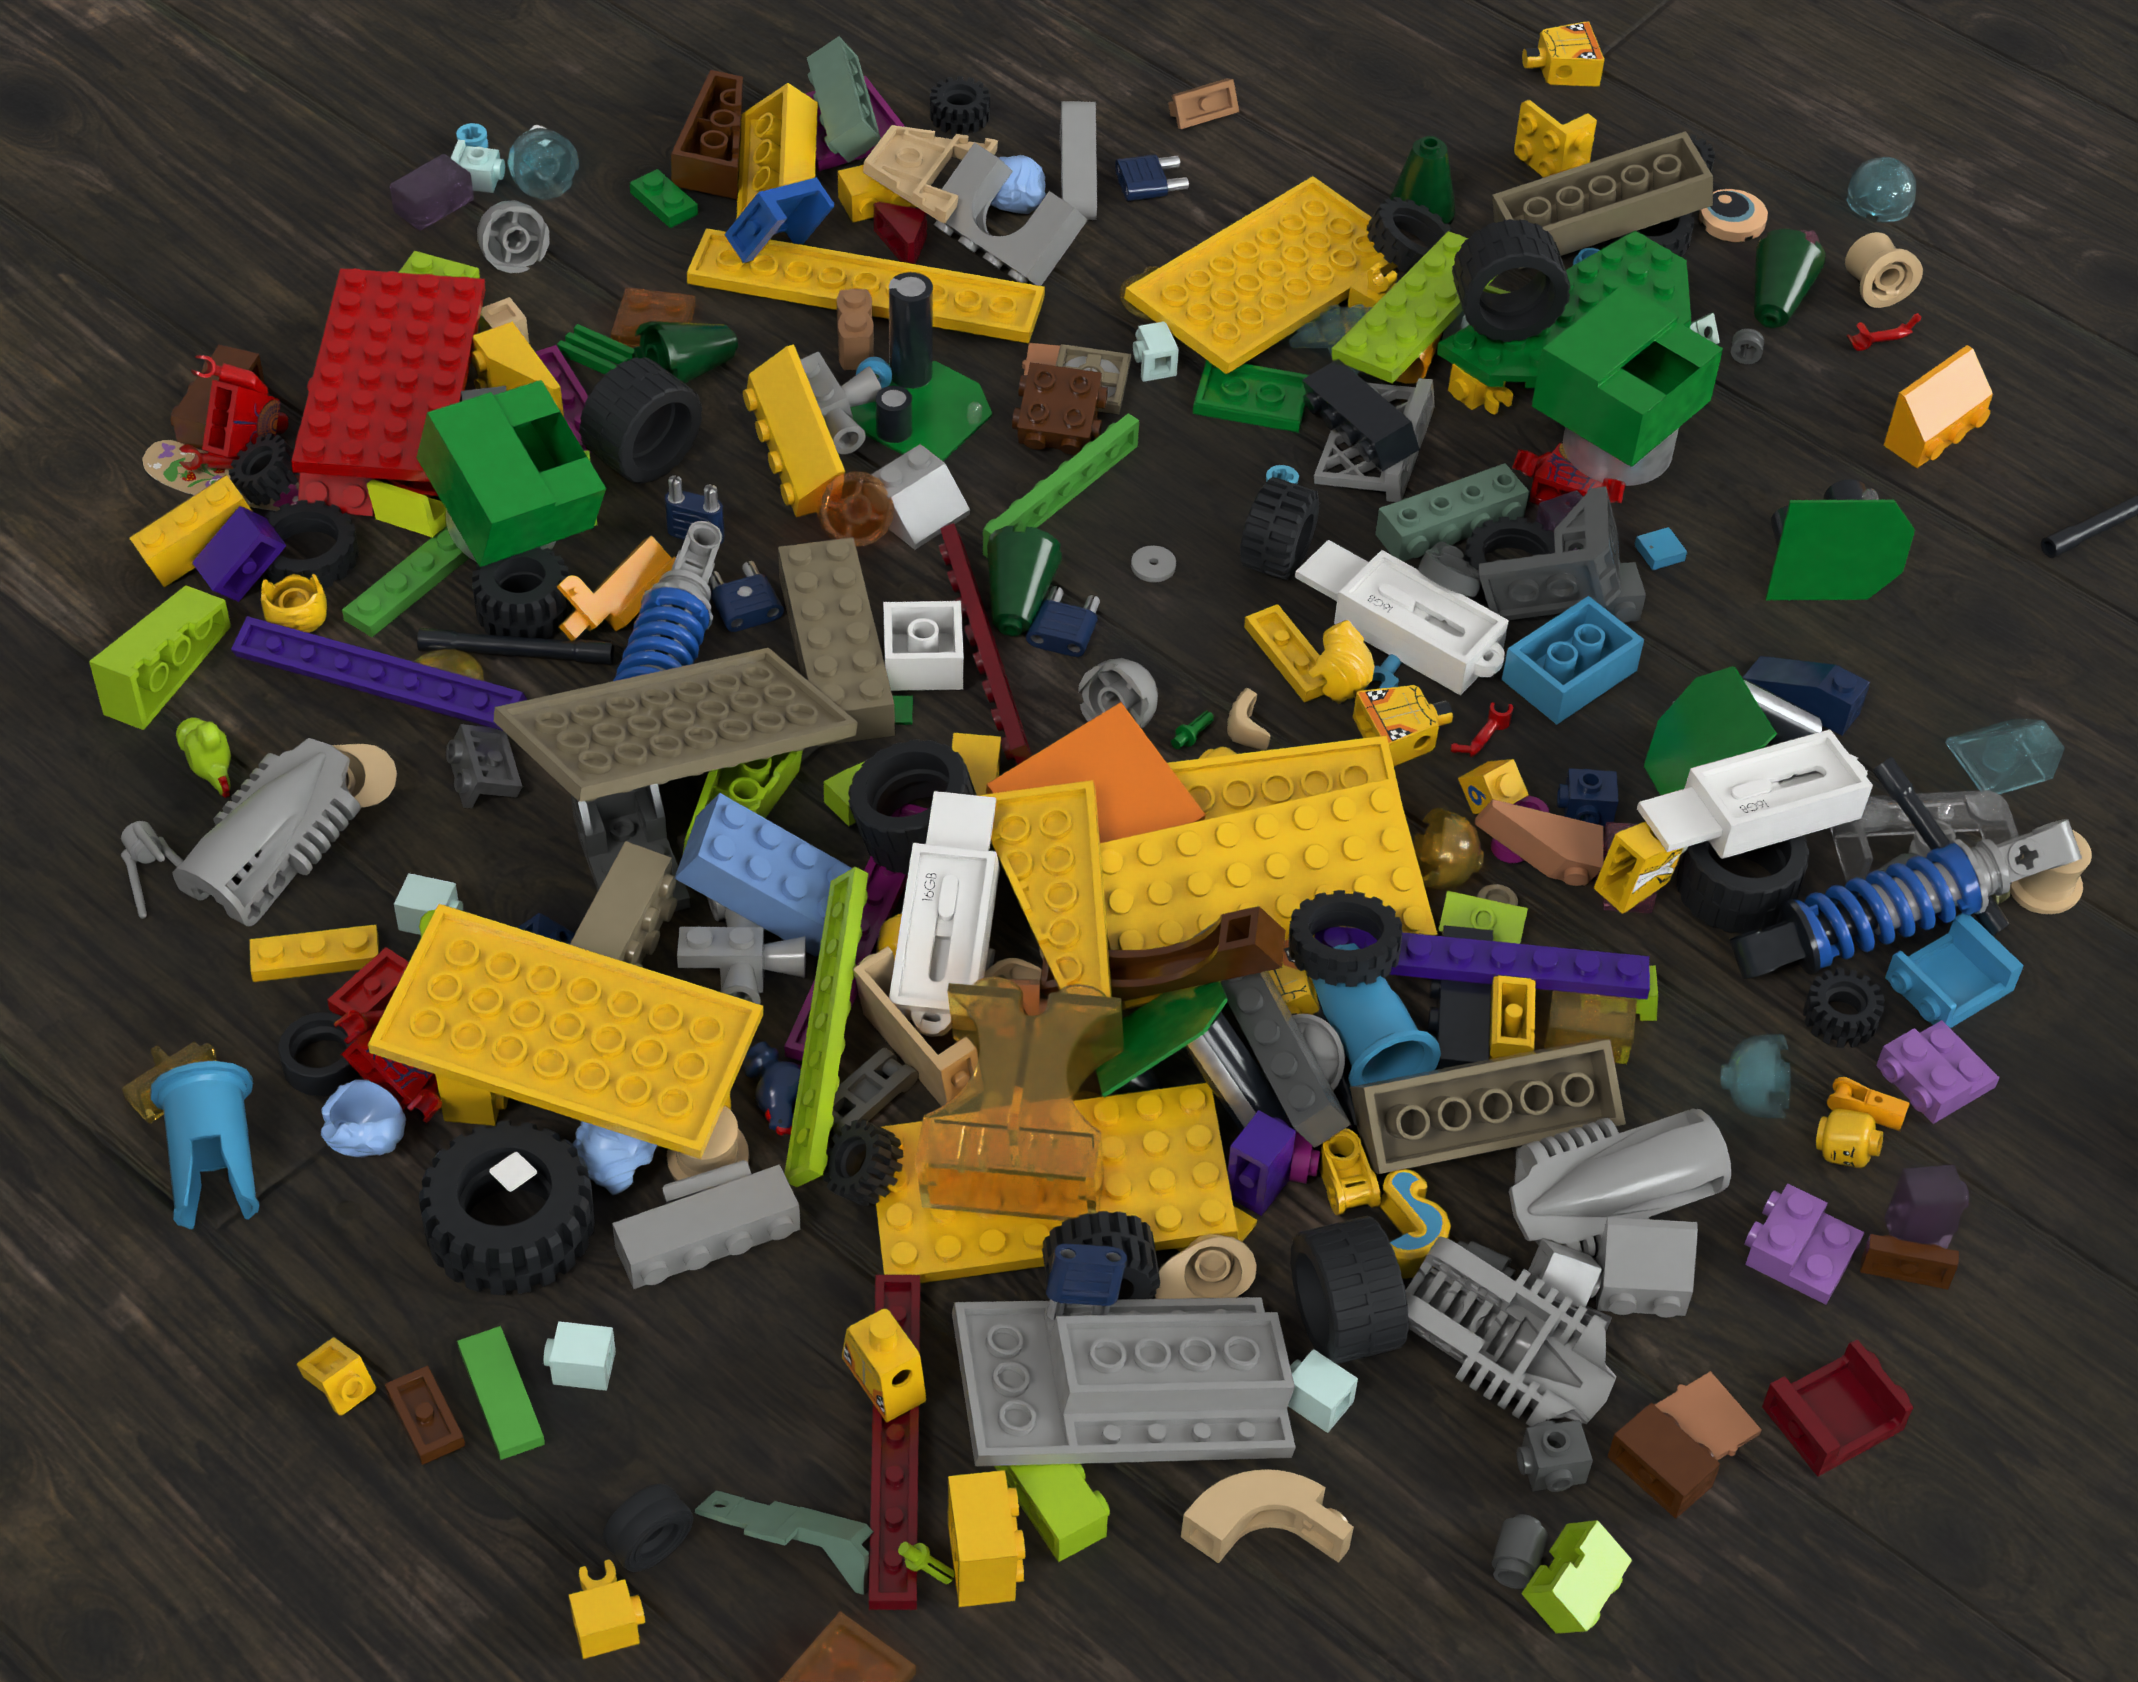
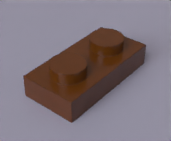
(1909, 1261)
(425, 1415)

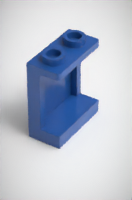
(787, 209)

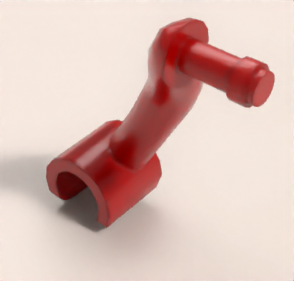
(1865, 338)
(1495, 722)

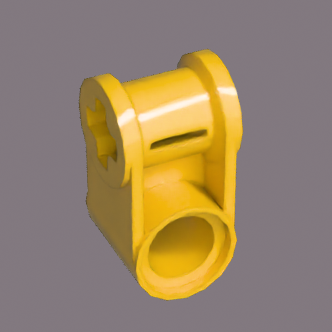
(1347, 1178)

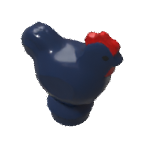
(775, 1087)

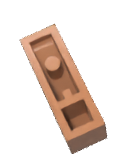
(1549, 842)

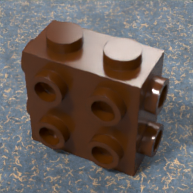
(1059, 408)

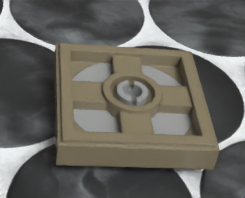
(1111, 364)

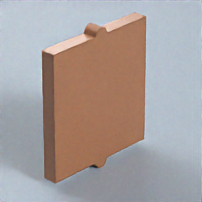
(1711, 1415)

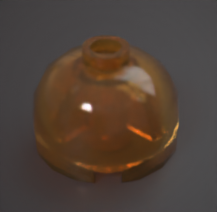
(855, 508)

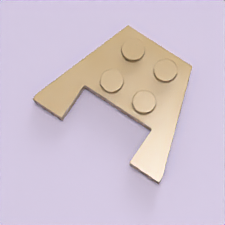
(912, 159)

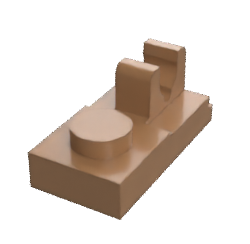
(1204, 103)

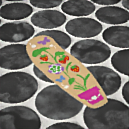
(163, 464)

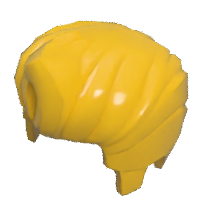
(295, 602)
(1344, 663)

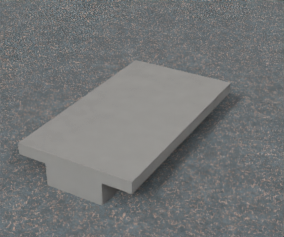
(1124, 1385)

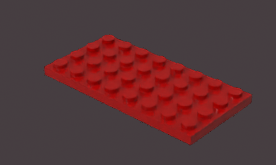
(385, 361)

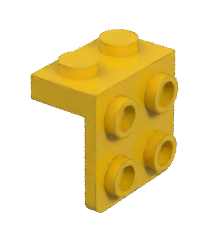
(1550, 145)

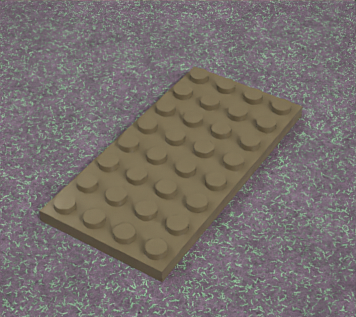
(673, 723)

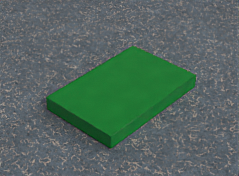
(1252, 396)

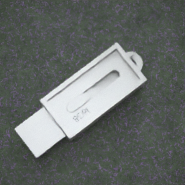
(1410, 615)
(1762, 797)
(946, 910)

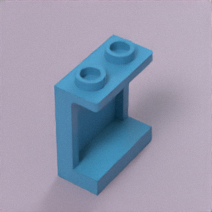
(1955, 973)

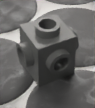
(1555, 1455)

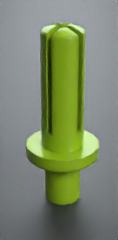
(918, 1558)

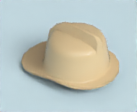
(369, 774)
(1208, 1269)

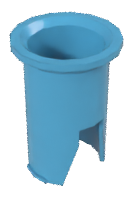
(1376, 1030)
(206, 1132)

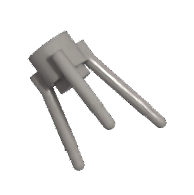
(143, 846)

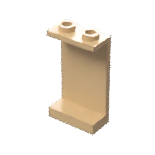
(941, 1074)

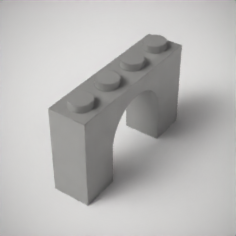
(1028, 252)

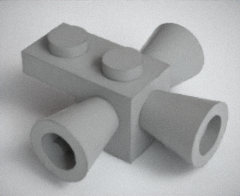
(836, 400)
(740, 955)

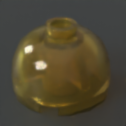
(1447, 850)

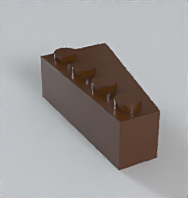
(709, 143)

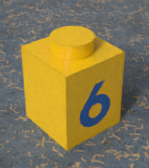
(1495, 781)

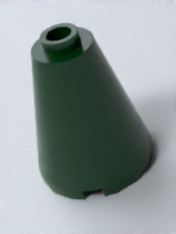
(1428, 178)
(1784, 274)
(686, 347)
(1020, 575)

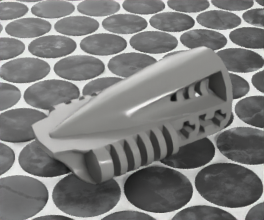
(285, 815)
(1594, 1173)
(1510, 1335)

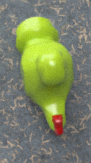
(206, 752)

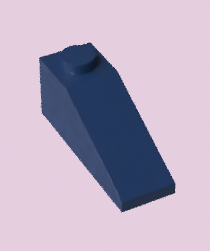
(1814, 686)

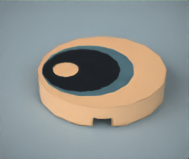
(1734, 215)

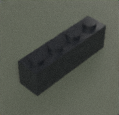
(1360, 415)
(1461, 1012)

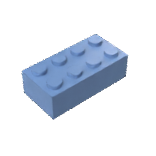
(759, 871)

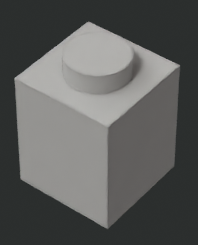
(1567, 1271)

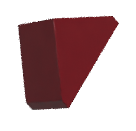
(901, 229)

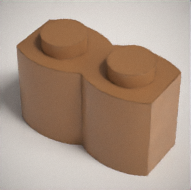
(854, 327)

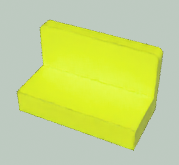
(406, 508)

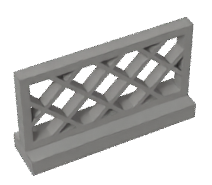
(1394, 479)

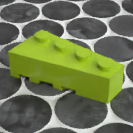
(158, 655)
(751, 784)

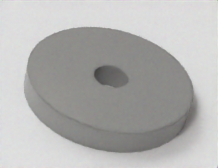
(1164, 560)

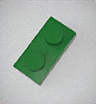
(663, 198)

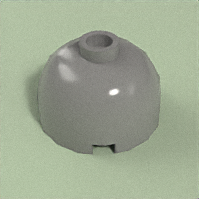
(512, 236)
(1119, 682)

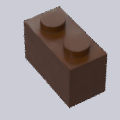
(1664, 1460)

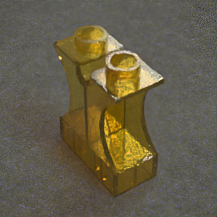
(1013, 1130)

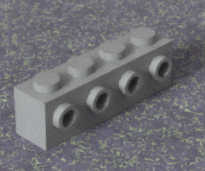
(706, 1226)

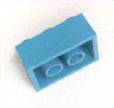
(1572, 659)

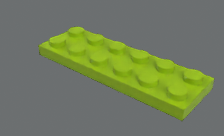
(1406, 316)

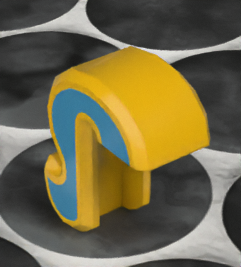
(1414, 1216)

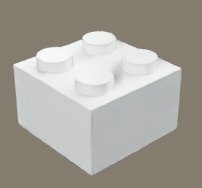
(923, 645)

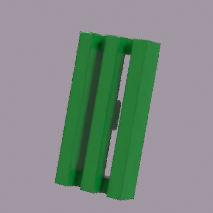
(599, 346)

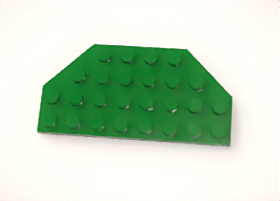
(1628, 261)

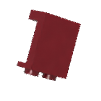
(1838, 1409)

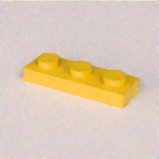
(1286, 650)
(313, 953)

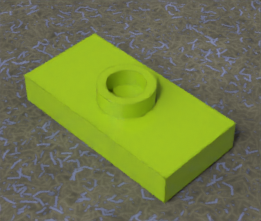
(1479, 913)

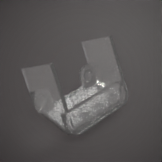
(1883, 816)

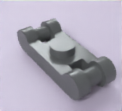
(868, 1092)

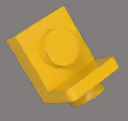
(338, 1374)

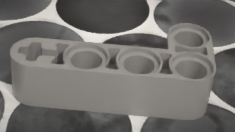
(1079, 156)

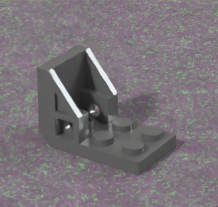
(1561, 579)
(623, 817)

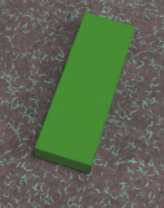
(501, 1393)

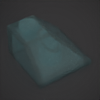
(2008, 754)

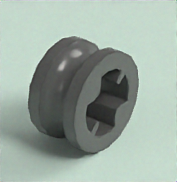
(1745, 355)

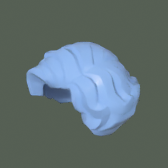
(1023, 188)
(362, 1120)
(611, 1156)

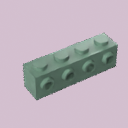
(843, 100)
(1450, 512)

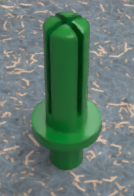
(1187, 734)

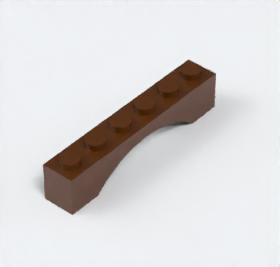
(1231, 948)

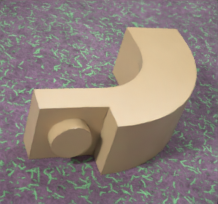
(1264, 1501)

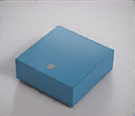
(1660, 548)

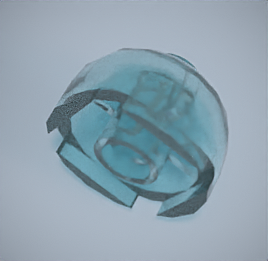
(542, 163)
(1882, 189)
(1759, 1076)

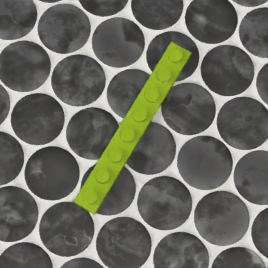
(826, 1028)

